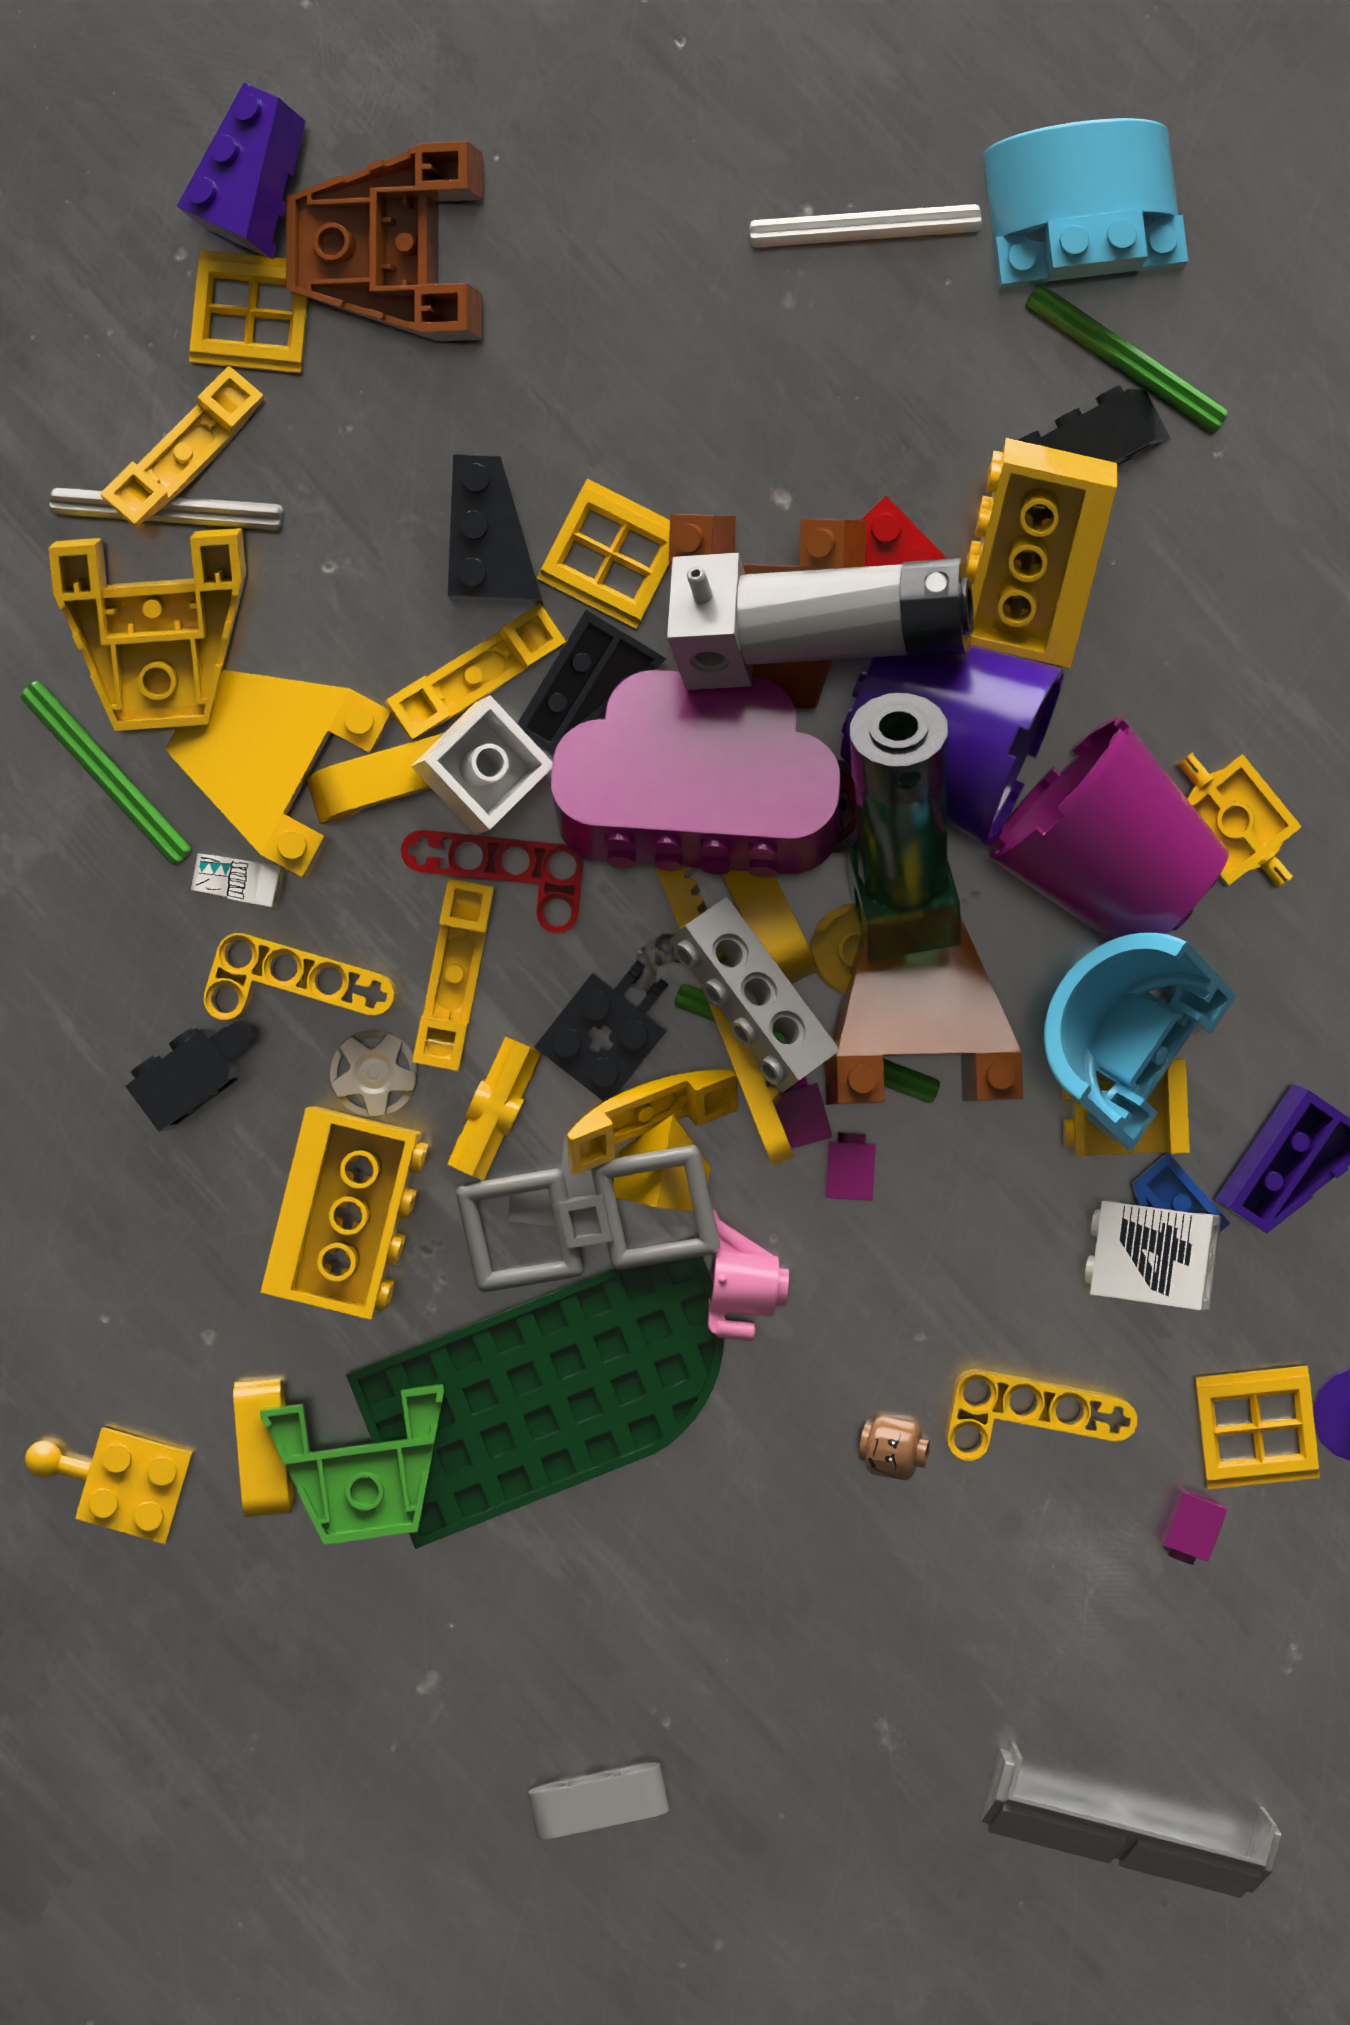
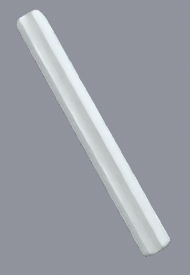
(865, 226)

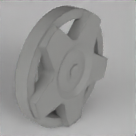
(373, 1073)

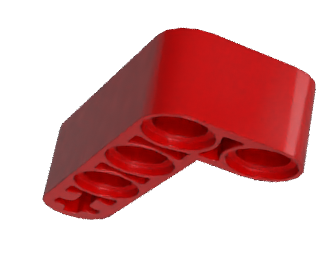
(493, 868)

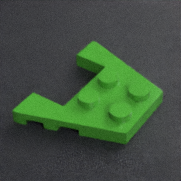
(362, 1487)

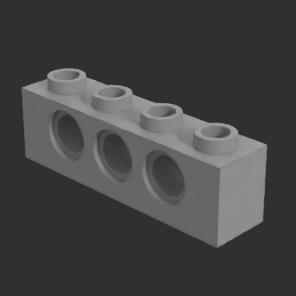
(753, 969)

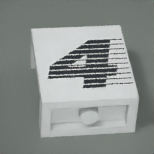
(1153, 1255)

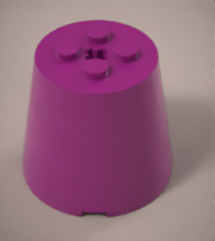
(1113, 839)

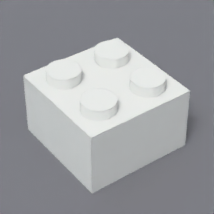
(482, 765)

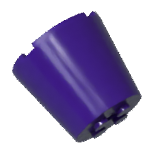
(994, 717)

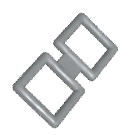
(588, 1219)

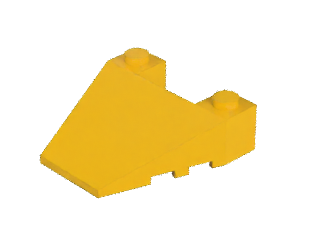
(153, 643)
(262, 750)

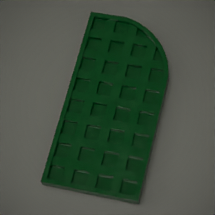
(552, 1390)

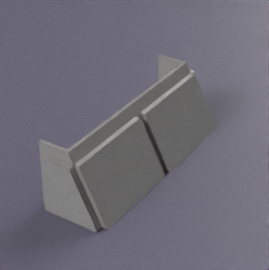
(1135, 1847)

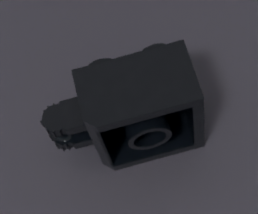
(632, 1034)
(189, 1075)

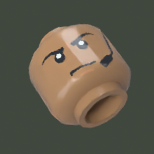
(893, 1447)

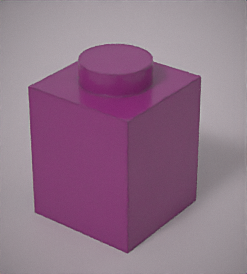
(803, 1114)
(850, 1167)
(1192, 1526)

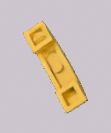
(185, 450)
(476, 673)
(454, 974)
(694, 1094)

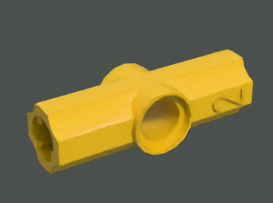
(494, 1108)

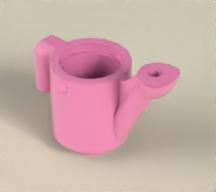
(744, 1282)

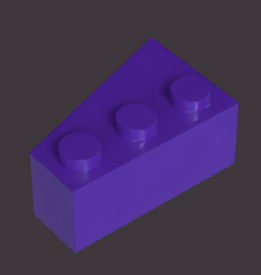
(246, 171)
(1289, 1160)

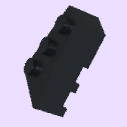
(1111, 431)
(486, 537)
(583, 679)

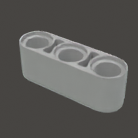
(598, 1801)

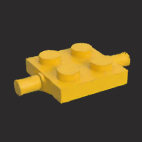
(1242, 816)

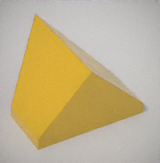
(662, 1187)

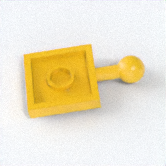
(127, 1485)

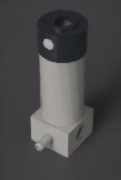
(735, 619)

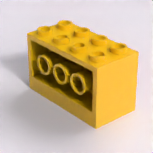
(1063, 542)
(312, 1216)

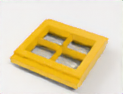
(247, 314)
(609, 554)
(1257, 1427)

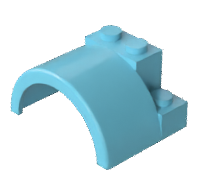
(1090, 194)
(1118, 1031)

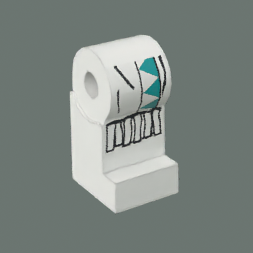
(238, 879)

